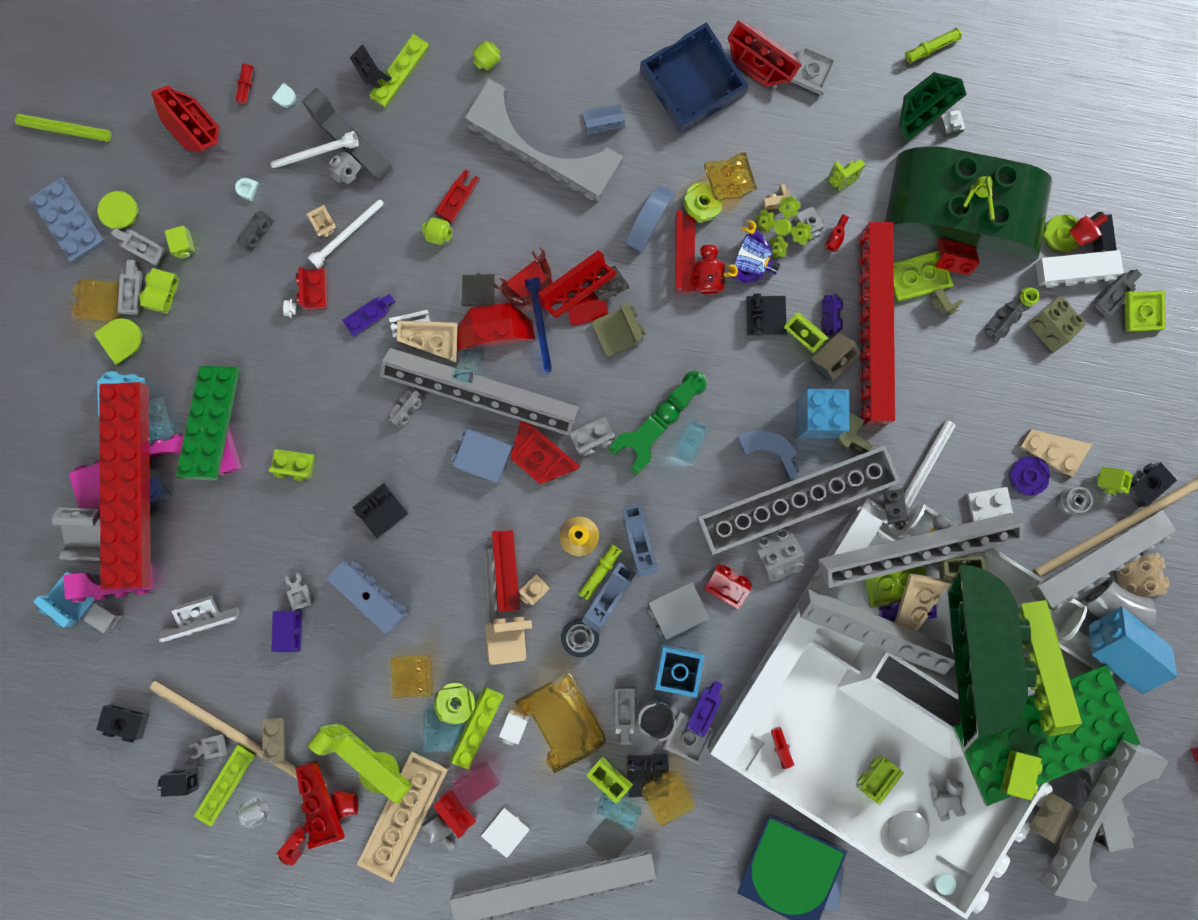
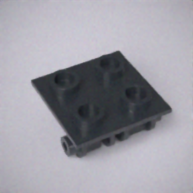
(766, 315)
(380, 510)
(645, 769)

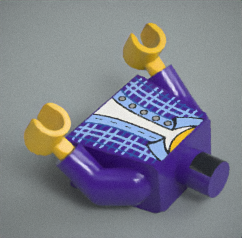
(752, 257)

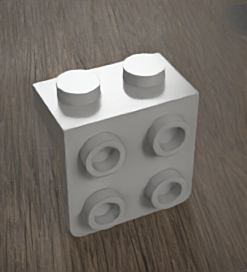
(780, 554)

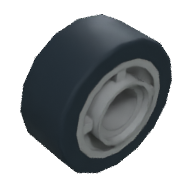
(579, 649)

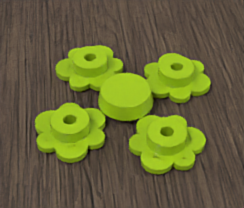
(783, 226)

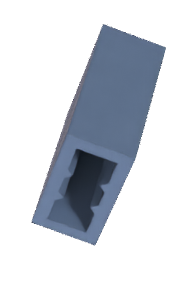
(482, 456)

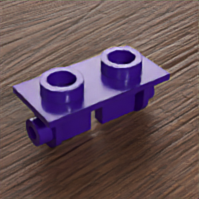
(833, 307)

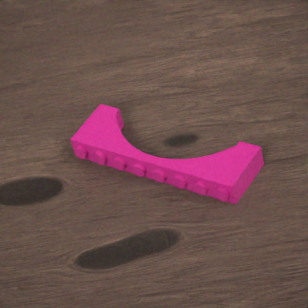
(87, 479)

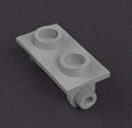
(401, 415)

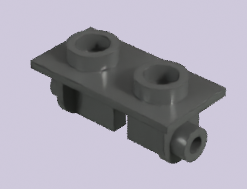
(259, 225)
(1001, 328)
(895, 508)

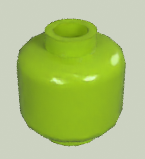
(486, 55)
(437, 231)

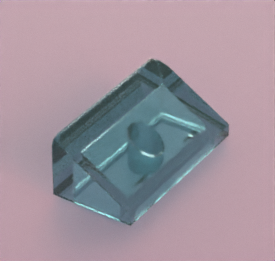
(469, 364)

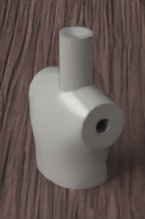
(438, 831)

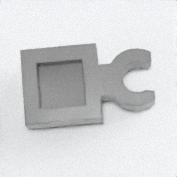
(299, 595)
(210, 747)

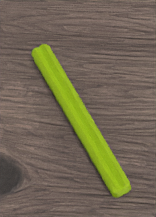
(63, 127)

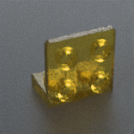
(412, 676)

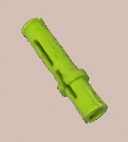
(926, 48)
(600, 571)

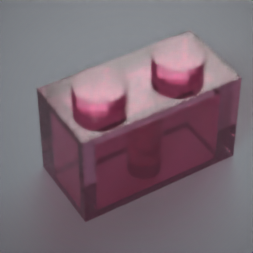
(475, 785)

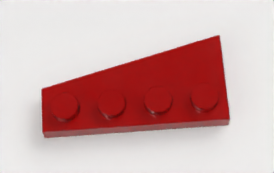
(321, 818)

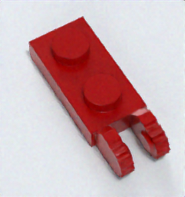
(456, 198)

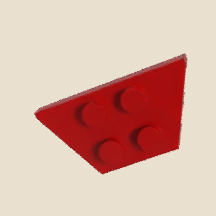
(539, 455)

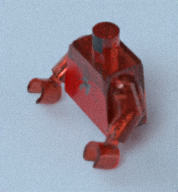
(515, 288)

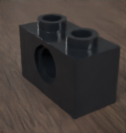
(1160, 480)
(134, 723)
(178, 782)

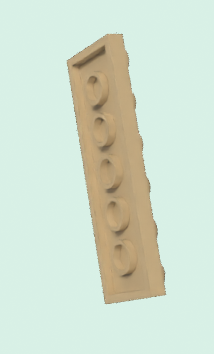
(401, 822)

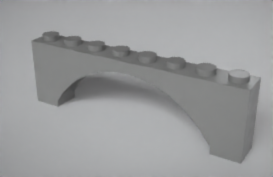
(587, 174)
(1126, 770)

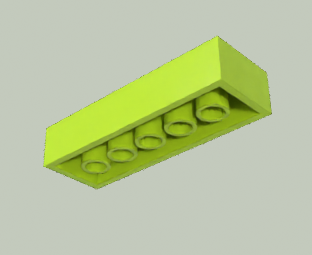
(1053, 686)

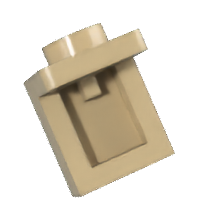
(321, 221)

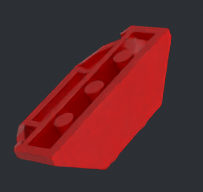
(761, 55)
(185, 119)
(493, 327)

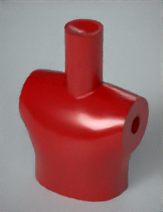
(1087, 230)
(837, 235)
(345, 804)

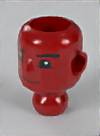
(709, 272)

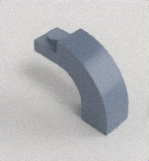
(649, 217)
(772, 442)
(639, 540)
(608, 597)

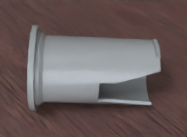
(653, 699)

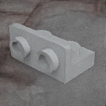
(592, 436)

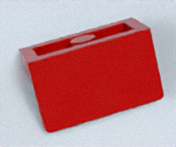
(587, 310)

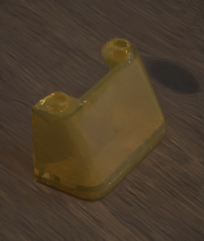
(563, 721)

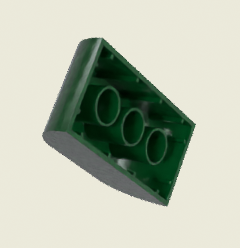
(935, 182)
(988, 655)

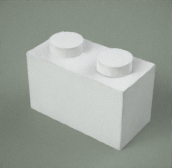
(513, 727)

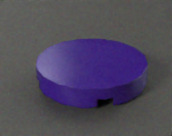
(1029, 476)

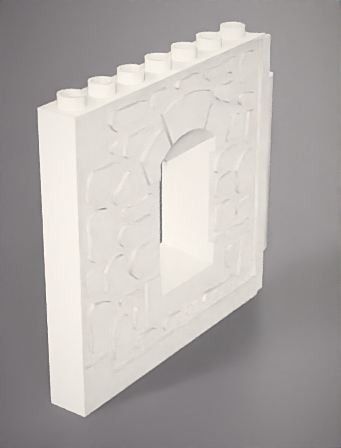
(842, 717)

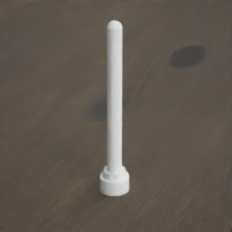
(348, 140)
(319, 257)

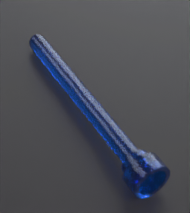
(533, 286)

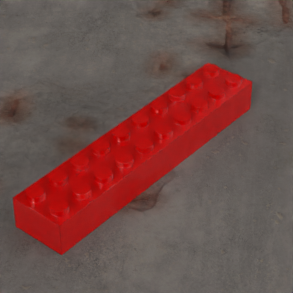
(877, 324)
(124, 486)

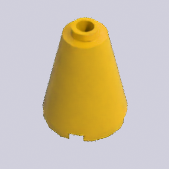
(580, 546)

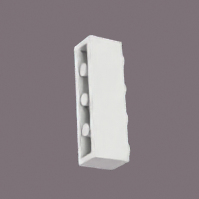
(1078, 268)

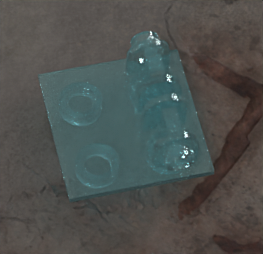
(159, 420)
(439, 735)

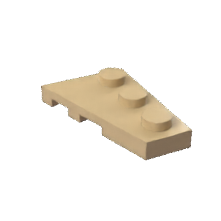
(433, 337)
(1056, 451)
(918, 599)

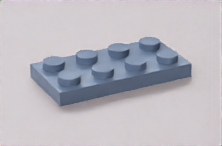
(67, 220)

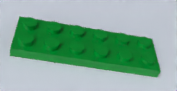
(208, 423)

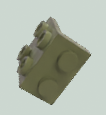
(1057, 324)
(619, 330)

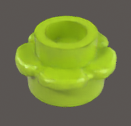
(1034, 296)

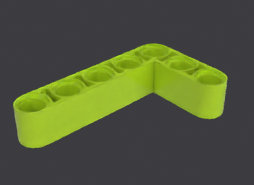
(362, 758)

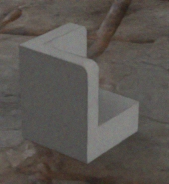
(102, 618)

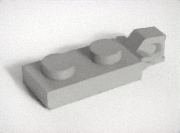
(140, 246)
(130, 289)
(624, 712)

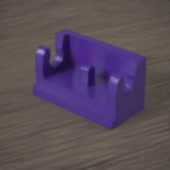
(286, 631)

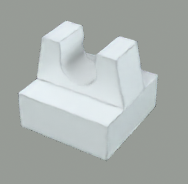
(952, 123)

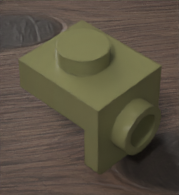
(942, 303)

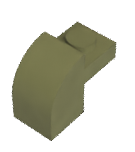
(851, 438)

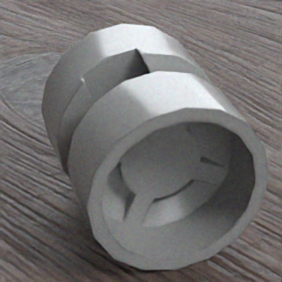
(1075, 500)

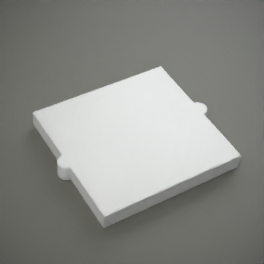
(505, 832)

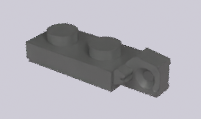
(1114, 295)

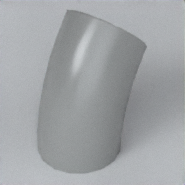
(1110, 596)

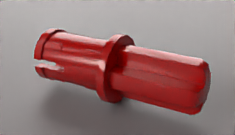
(244, 83)
(782, 748)

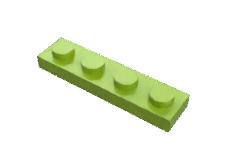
(400, 70)
(476, 728)
(225, 785)

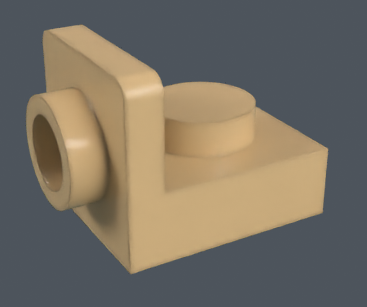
(772, 201)
(533, 590)

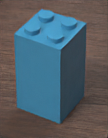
(822, 413)
(1132, 650)
(678, 670)

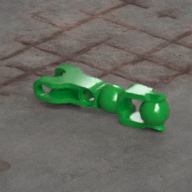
(666, 413)

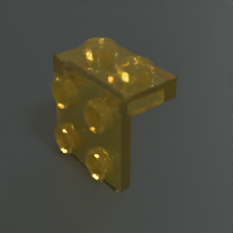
(730, 178)
(95, 300)
(668, 798)

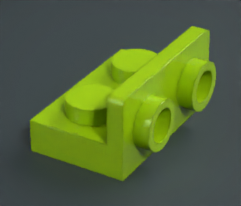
(843, 177)
(292, 464)

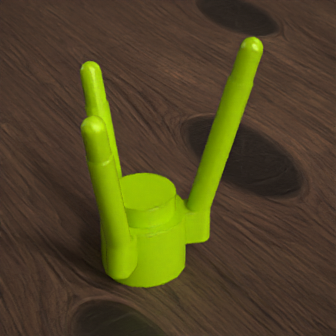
(983, 189)

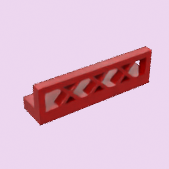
(684, 252)
(572, 283)
(506, 570)

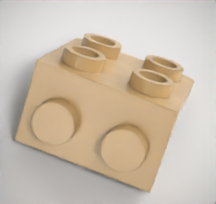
(1144, 576)
(506, 640)

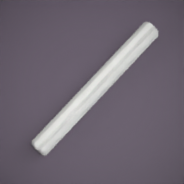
(928, 462)

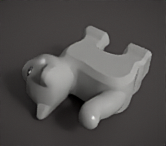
(948, 801)

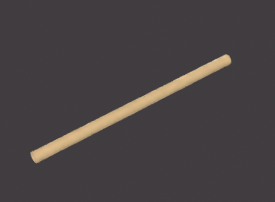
(1116, 528)
(217, 724)

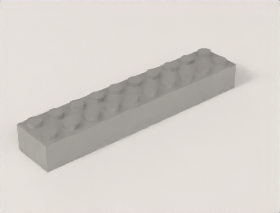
(798, 500)

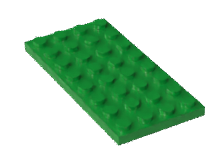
(1102, 729)

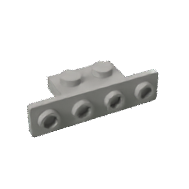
(196, 617)

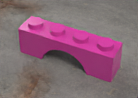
(82, 585)

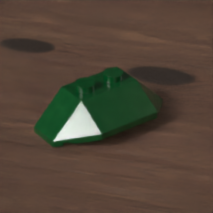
(928, 102)

